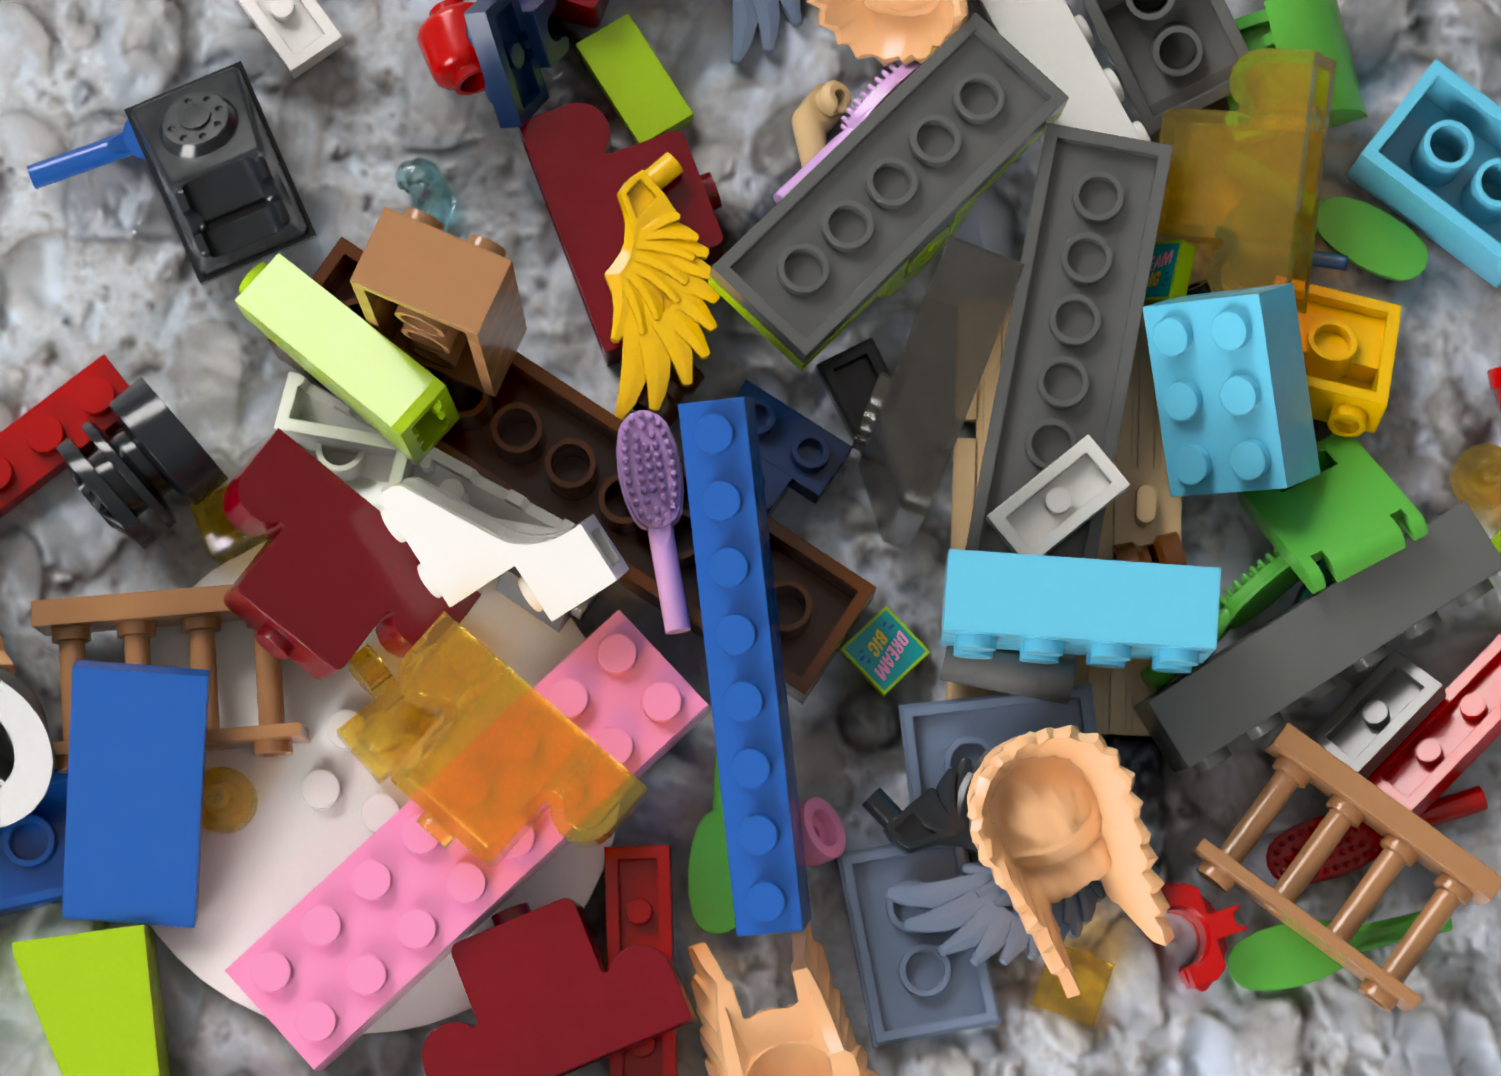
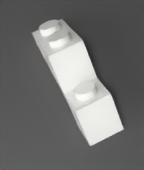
(468, 549)

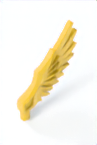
(657, 290)

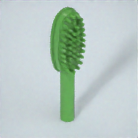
(1371, 238)
(1251, 597)
(709, 870)
(1284, 959)

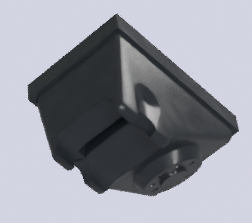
(220, 173)

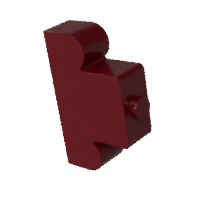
(580, 188)
(325, 566)
(550, 1000)

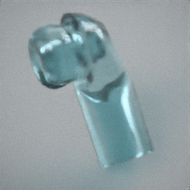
(428, 187)

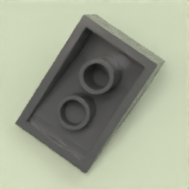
(1169, 51)

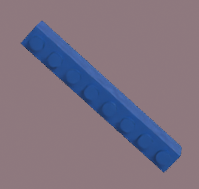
(745, 666)

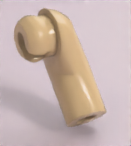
(818, 116)

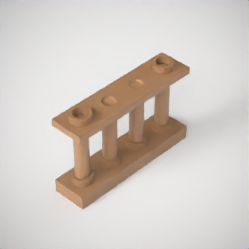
(135, 619)
(1405, 841)

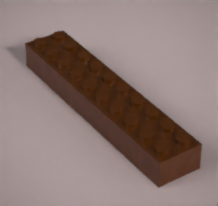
(563, 458)

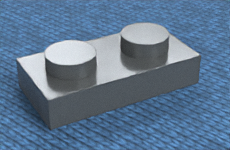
(1380, 714)

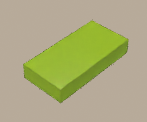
(634, 80)

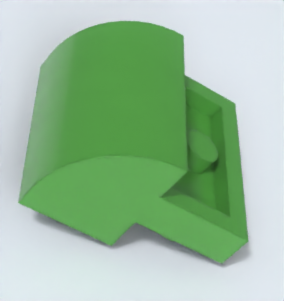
(1308, 27)

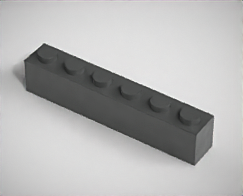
(1317, 639)

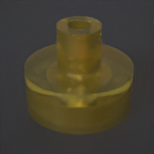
(1478, 477)
(238, 800)

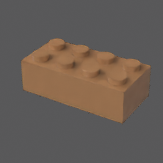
(441, 298)

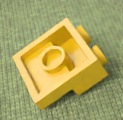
(1348, 358)

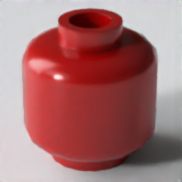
(448, 50)

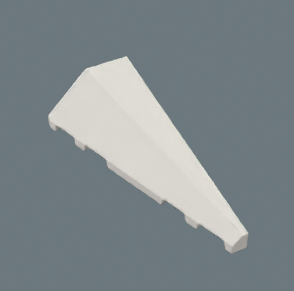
(373, 464)

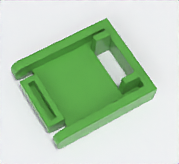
(1336, 516)

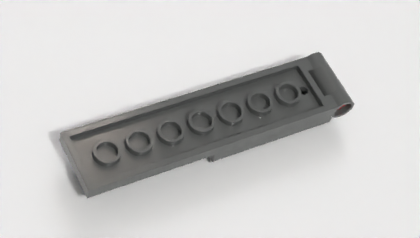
(1067, 350)

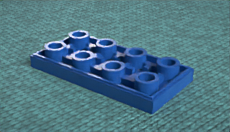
(135, 793)

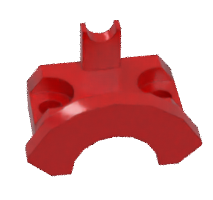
(1210, 931)

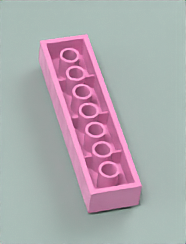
(409, 899)

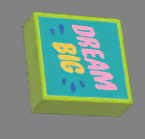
(1169, 270)
(884, 651)

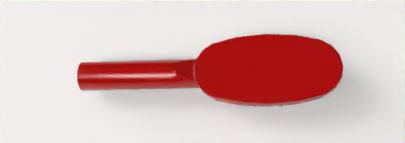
(1361, 844)

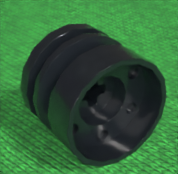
(140, 464)

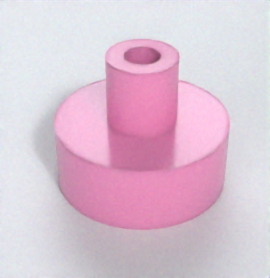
(821, 832)

